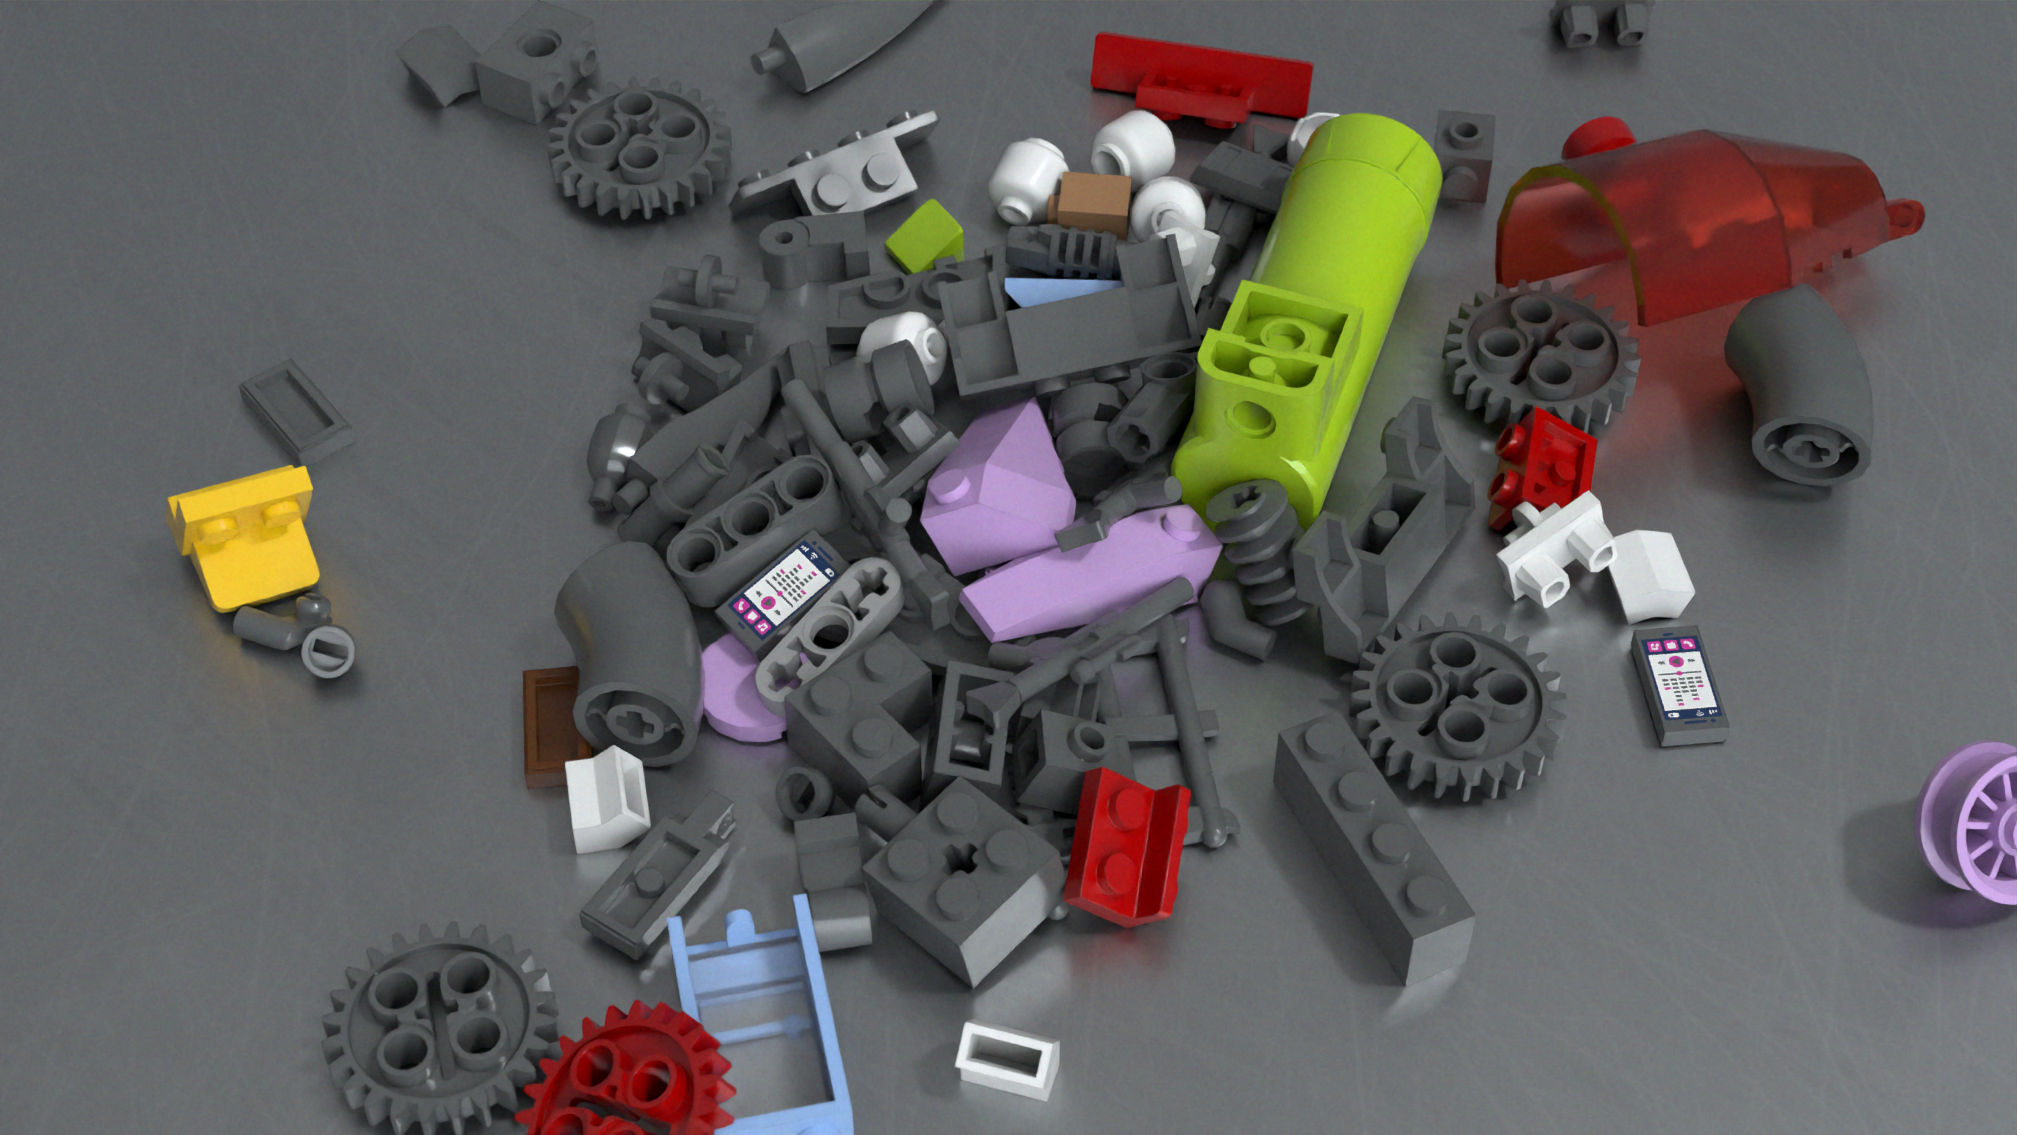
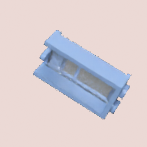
(773, 1023)

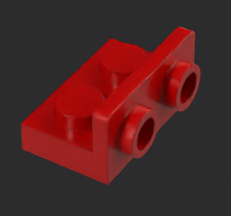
(1539, 464)
(1126, 849)

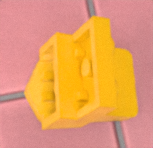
(247, 537)

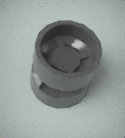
(868, 392)
(1081, 437)

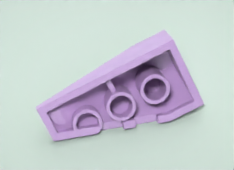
(998, 491)
(1080, 585)

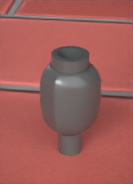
(609, 451)

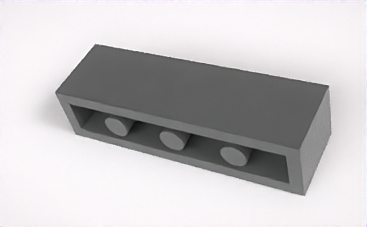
(1373, 848)

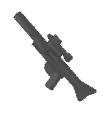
(1235, 219)
(1135, 490)
(881, 516)
(1079, 654)

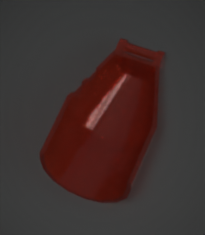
(1698, 218)

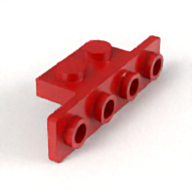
(1200, 79)

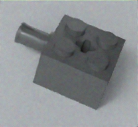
(960, 875)

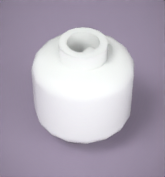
(1134, 147)
(1025, 179)
(1164, 194)
(911, 326)

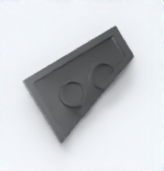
(884, 294)

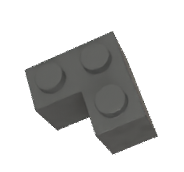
(861, 719)

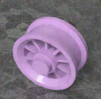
(1970, 820)

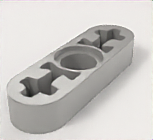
(833, 608)

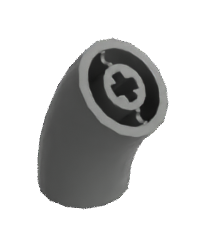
(1803, 387)
(633, 654)

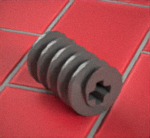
(1260, 534)

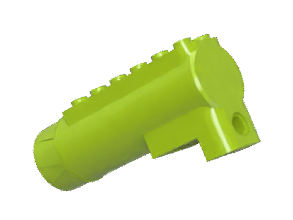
(1312, 318)

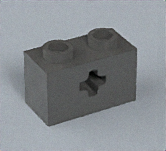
(959, 740)

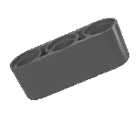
(766, 503)

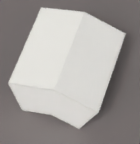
(1650, 576)
(607, 800)
(1013, 1046)

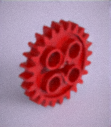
(636, 1068)

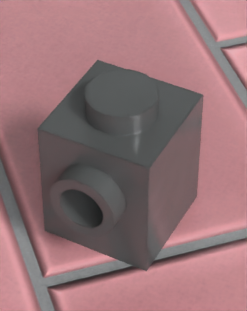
(1465, 154)
(1054, 756)

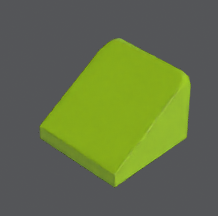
(926, 237)

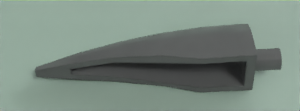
(833, 39)
(708, 424)

